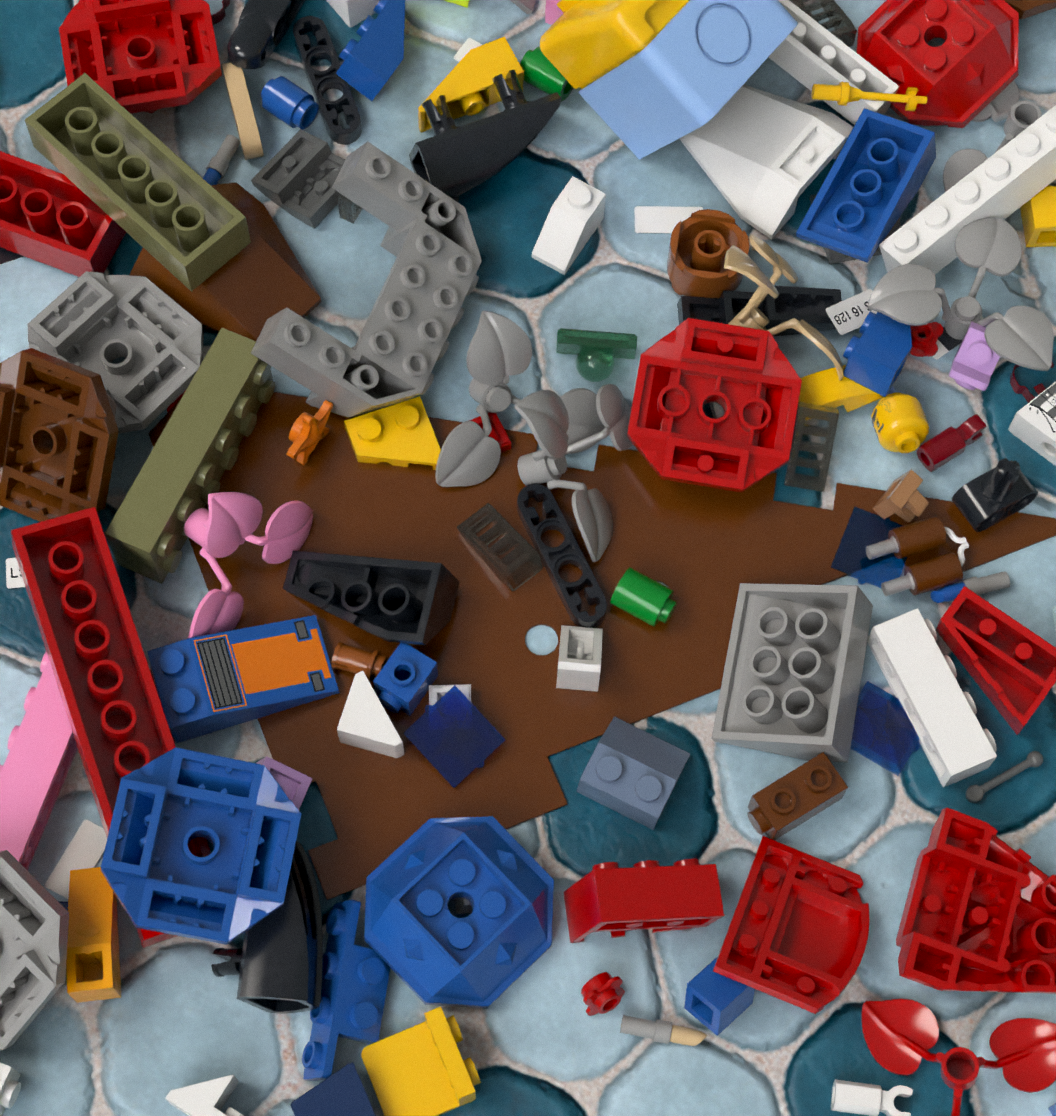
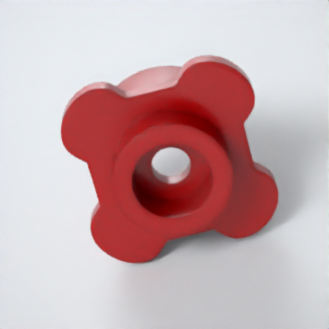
(925, 346)
(602, 993)

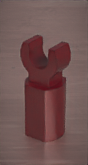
(950, 443)

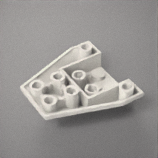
(766, 153)

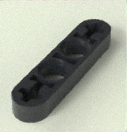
(328, 79)
(557, 557)

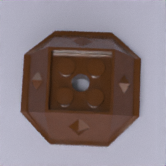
(54, 436)

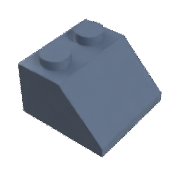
(632, 772)

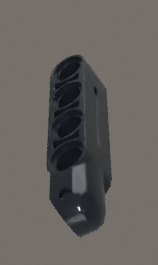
(260, 31)

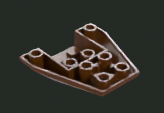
(250, 285)

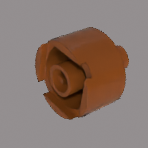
(699, 254)

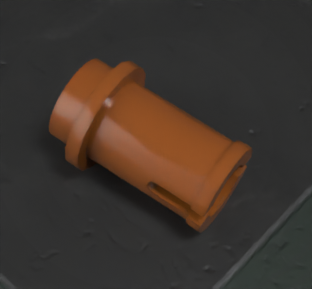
(356, 660)

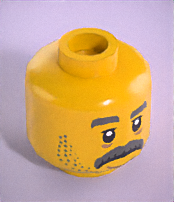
(900, 421)

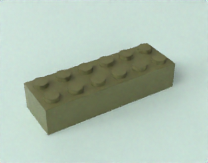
(138, 181)
(190, 456)

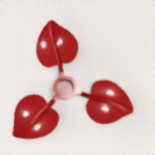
(904, 1031)

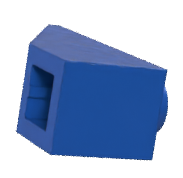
(378, 52)
(879, 353)

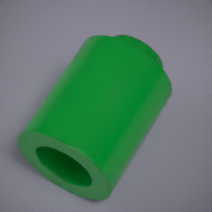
(543, 75)
(643, 598)

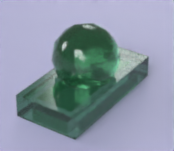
(596, 350)

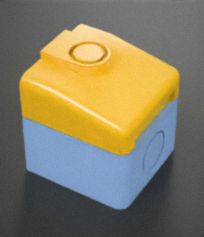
(662, 63)

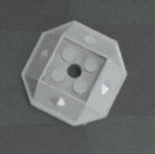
(130, 319)
(30, 948)

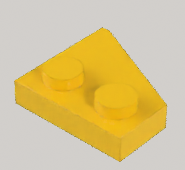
(394, 435)

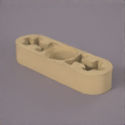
(242, 111)

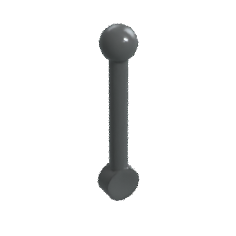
(975, 793)

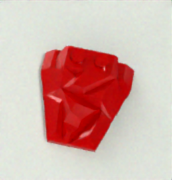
(978, 914)

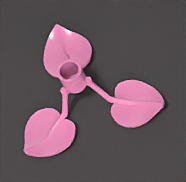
(221, 530)

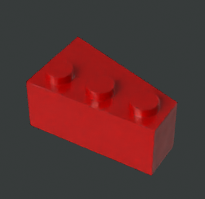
(643, 898)

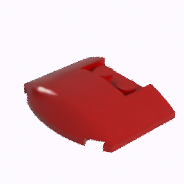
(796, 928)

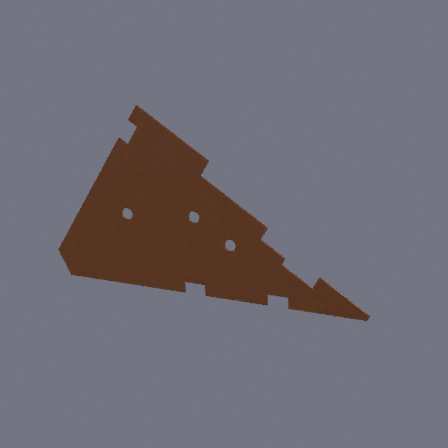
(671, 531)

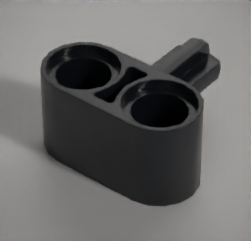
(994, 495)

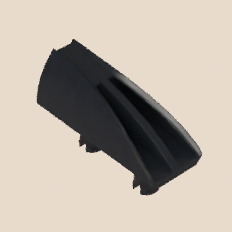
(471, 154)
(284, 951)

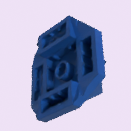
(211, 798)
(448, 956)

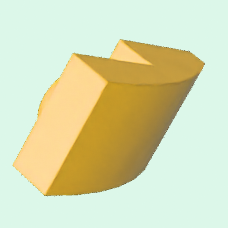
(826, 390)

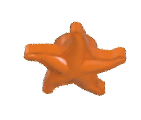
(308, 432)

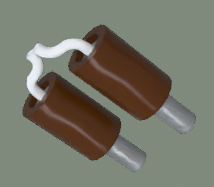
(928, 573)

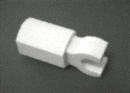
(866, 1098)

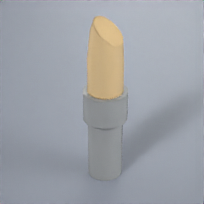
(661, 1031)

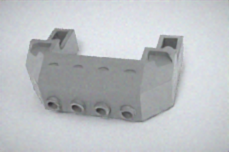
(415, 306)

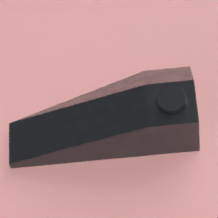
(380, 595)

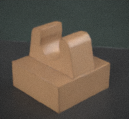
(902, 498)

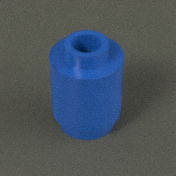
(289, 103)

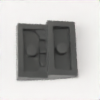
(302, 178)

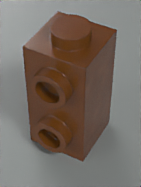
(796, 797)

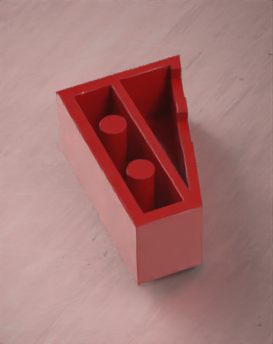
(1000, 655)

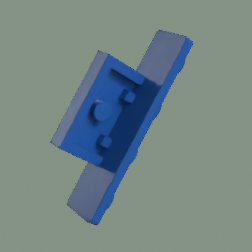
(350, 993)

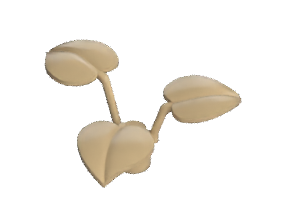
(751, 316)

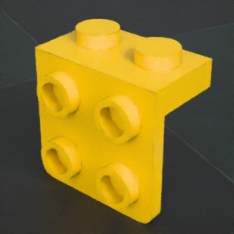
(421, 1069)

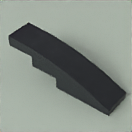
(791, 303)

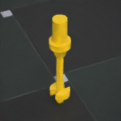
(845, 93)

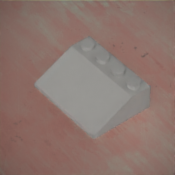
(794, 669)

